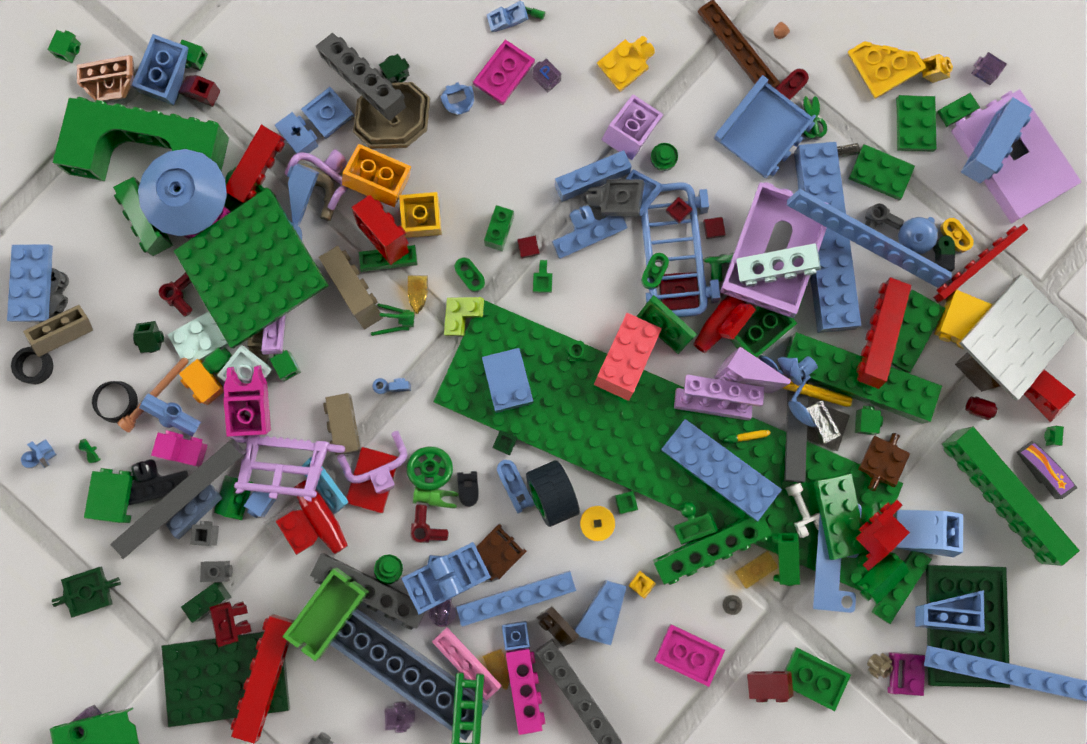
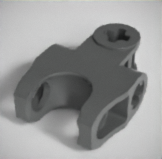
(57, 301)

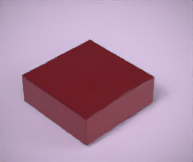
(679, 210)
(714, 227)
(528, 246)

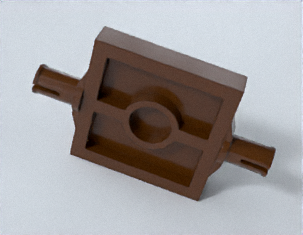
(884, 461)

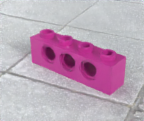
(525, 723)

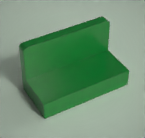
(231, 503)

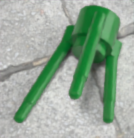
(404, 318)

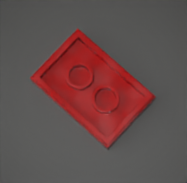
(364, 493)

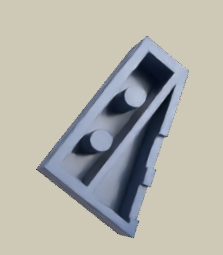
(954, 614)
(601, 616)

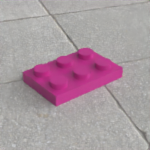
(504, 72)
(689, 655)

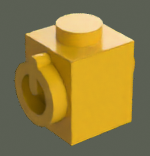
(937, 68)

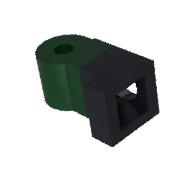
(945, 253)

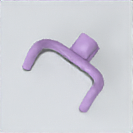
(331, 166)
(380, 476)

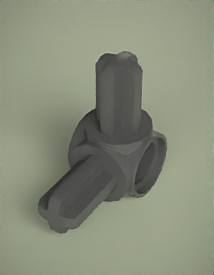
(885, 217)

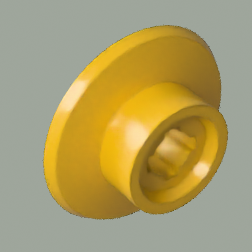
(607, 523)

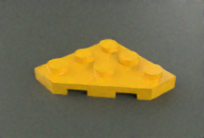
(884, 66)

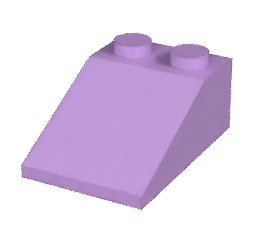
(632, 126)

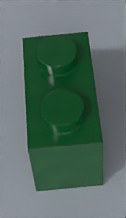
(199, 606)

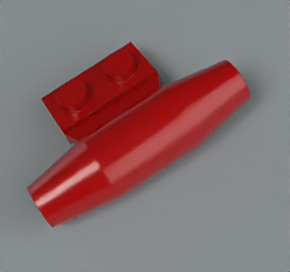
(724, 322)
(313, 521)

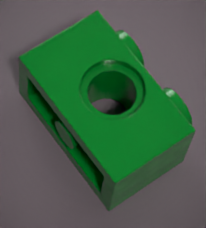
(499, 228)

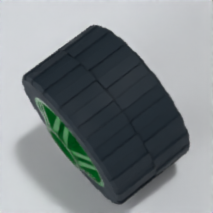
(552, 493)

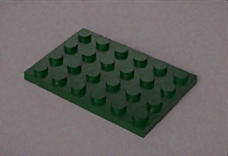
(954, 581)
(209, 680)

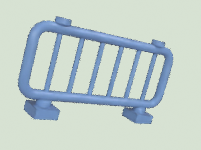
(711, 291)

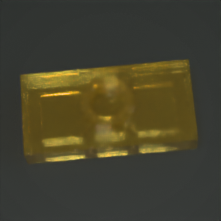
(756, 569)

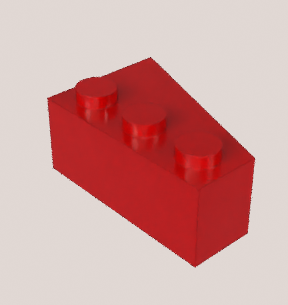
(1049, 395)

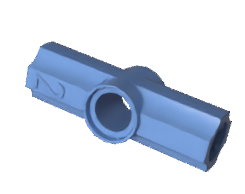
(170, 414)

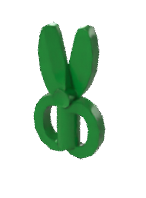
(814, 110)

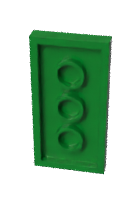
(916, 328)
(839, 516)

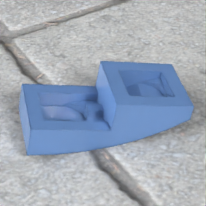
(507, 17)

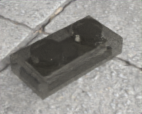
(825, 426)

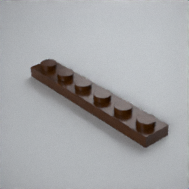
(736, 43)

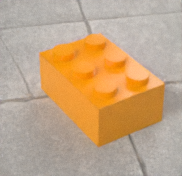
(376, 175)

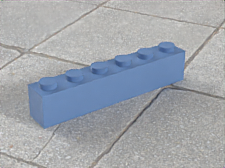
(515, 598)

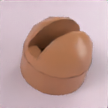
(781, 30)

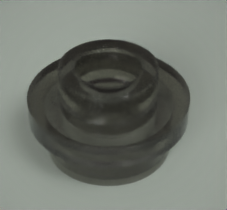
(738, 604)

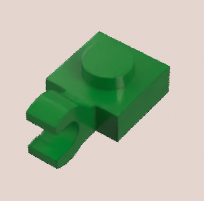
(542, 281)

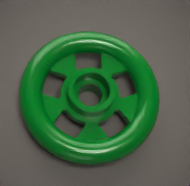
(430, 452)

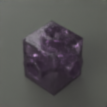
(393, 722)

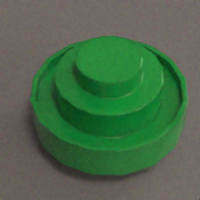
(664, 156)
(388, 569)

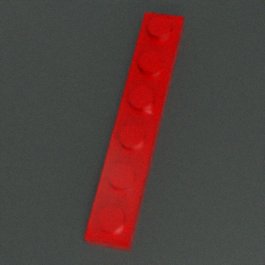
(984, 258)

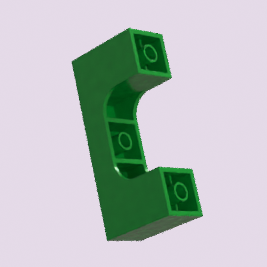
(96, 129)

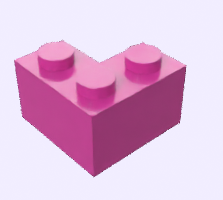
(175, 448)

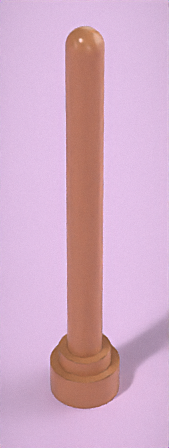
(127, 423)

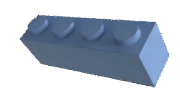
(592, 175)

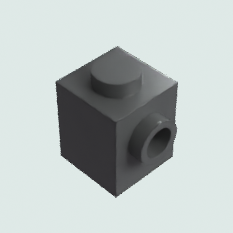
(204, 534)
(215, 571)

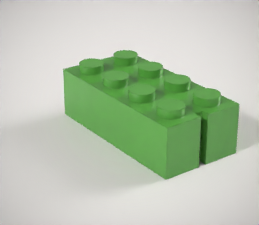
(325, 614)

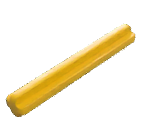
(821, 394)

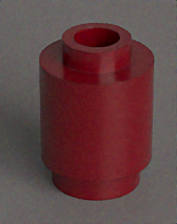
(981, 408)

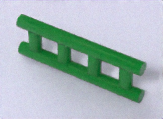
(460, 704)

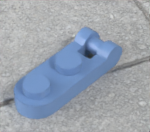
(514, 485)

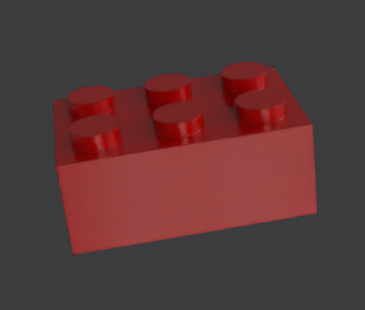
(380, 229)

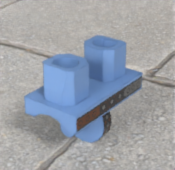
(40, 453)

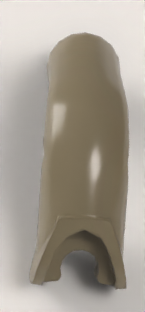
(327, 183)

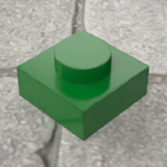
(1054, 436)

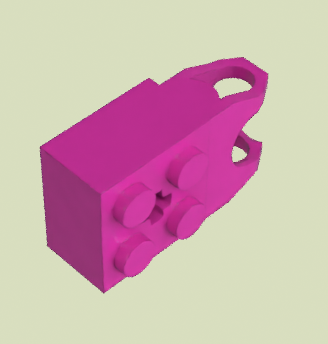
(246, 397)

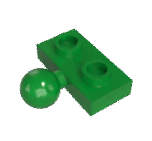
(695, 526)

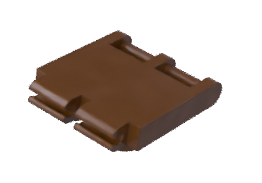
(497, 552)

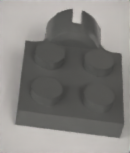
(617, 197)

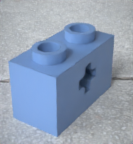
(290, 126)

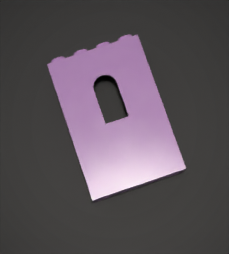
(1029, 180)
(765, 211)

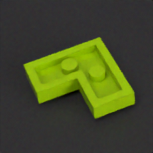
(458, 310)

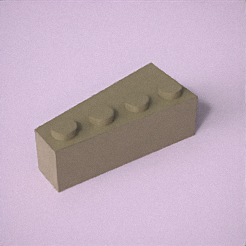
(351, 287)

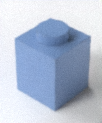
(259, 504)

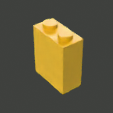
(960, 316)

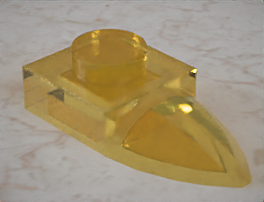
(417, 291)
(498, 667)

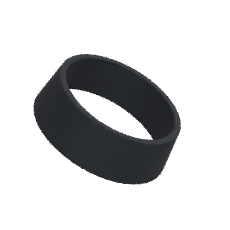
(133, 400)

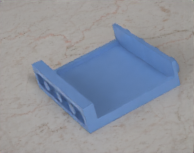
(764, 128)

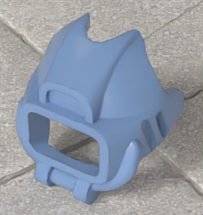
(462, 106)

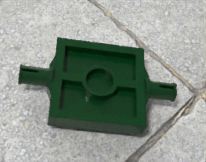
(86, 592)

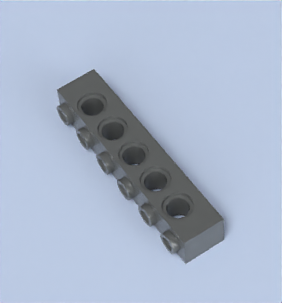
(361, 76)
(326, 563)
(577, 694)

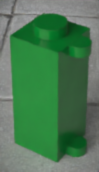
(788, 559)
(882, 578)

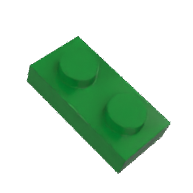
(958, 109)

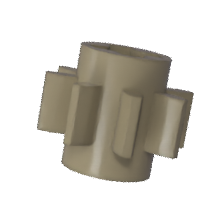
(880, 665)

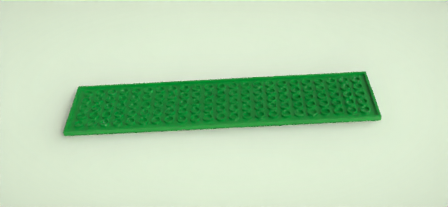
(626, 437)

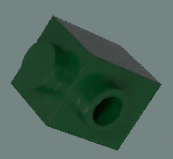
(395, 69)
(148, 337)

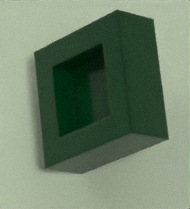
(505, 442)

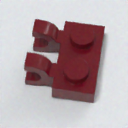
(224, 624)

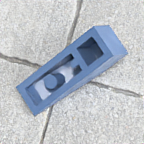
(300, 187)

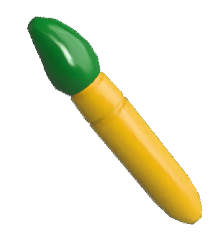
(747, 436)

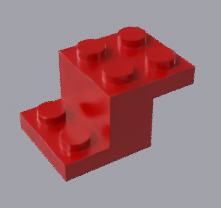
(882, 534)

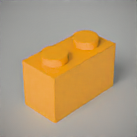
(201, 382)

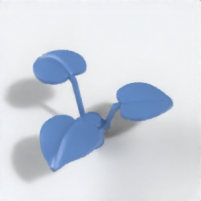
(795, 372)

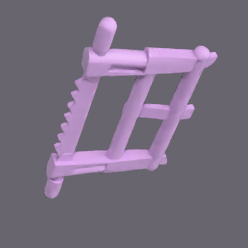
(314, 471)

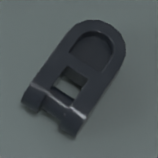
(468, 495)

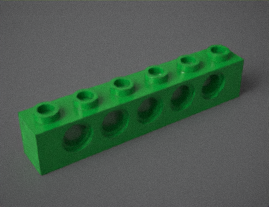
(664, 563)

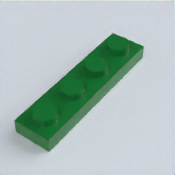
(893, 601)

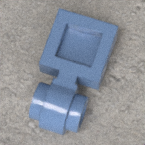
(398, 385)

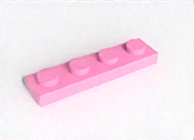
(465, 661)

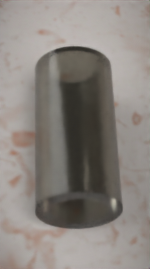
(848, 150)

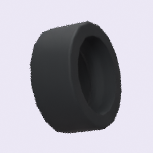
(17, 364)

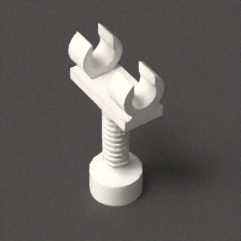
(795, 491)

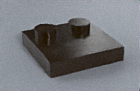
(557, 626)

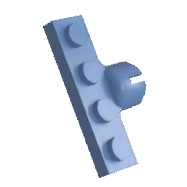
(587, 231)

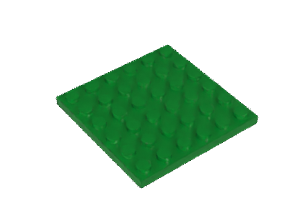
(250, 268)

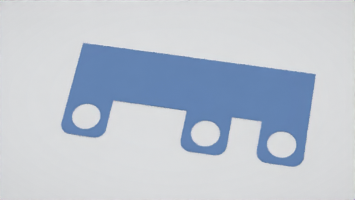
(828, 578)

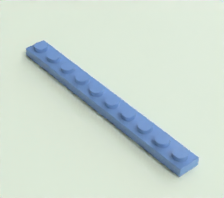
(868, 238)
(1006, 673)

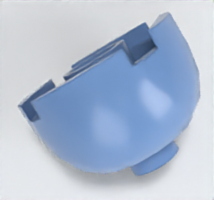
(918, 235)

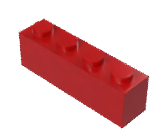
(254, 164)

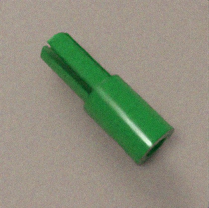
(535, 13)

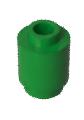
(216, 360)

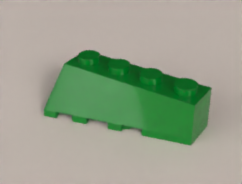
(152, 239)

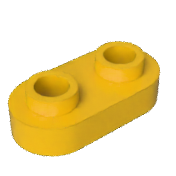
(958, 234)

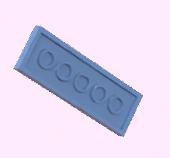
(721, 470)

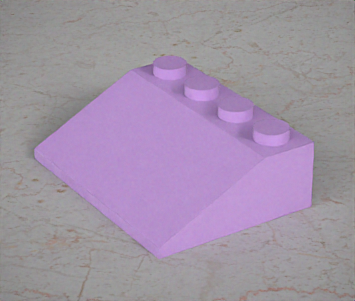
(748, 369)

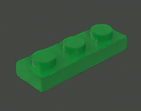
(373, 260)

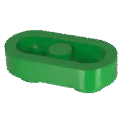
(655, 272)
(470, 274)

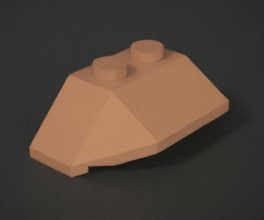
(107, 78)

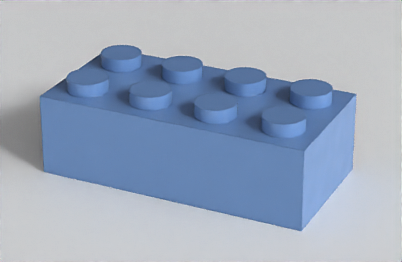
(997, 141)

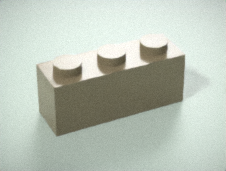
(58, 330)
(342, 422)

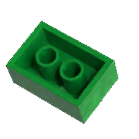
(762, 331)

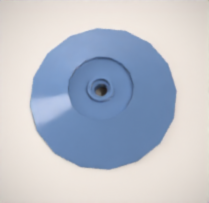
(196, 203)

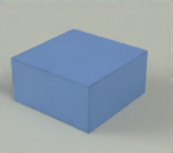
(515, 635)

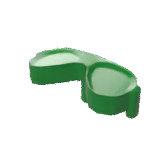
(91, 454)

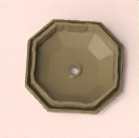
(410, 123)

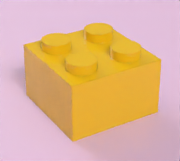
(420, 214)

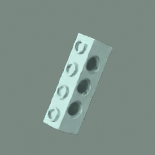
(747, 265)

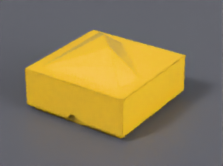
(642, 584)

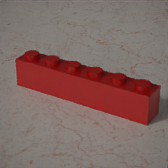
(883, 333)
(262, 681)

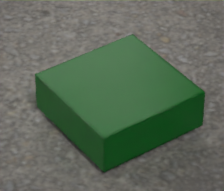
(626, 502)

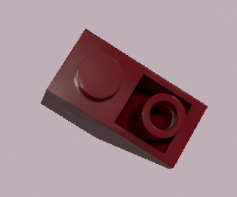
(200, 89)

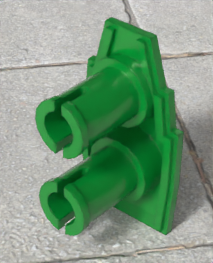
(716, 264)

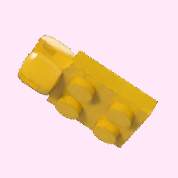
(626, 62)

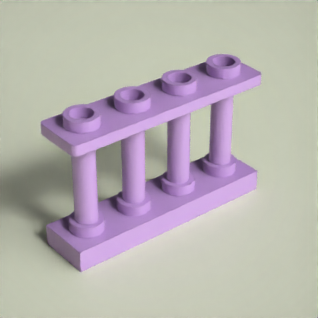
(718, 397)

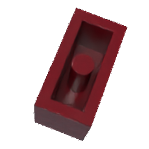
(770, 685)

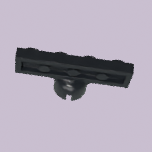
(150, 484)

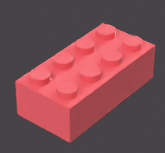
(627, 356)

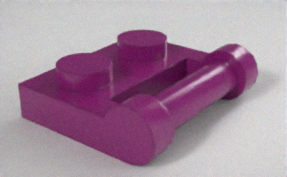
(912, 674)

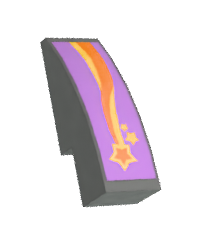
(1046, 470)

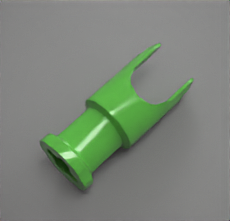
(433, 497)

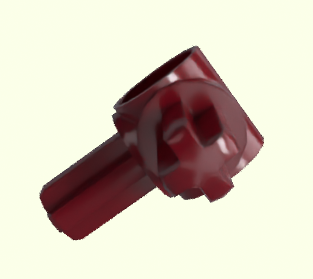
(177, 298)
(430, 533)

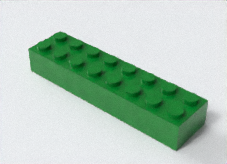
(836, 371)
(1009, 497)

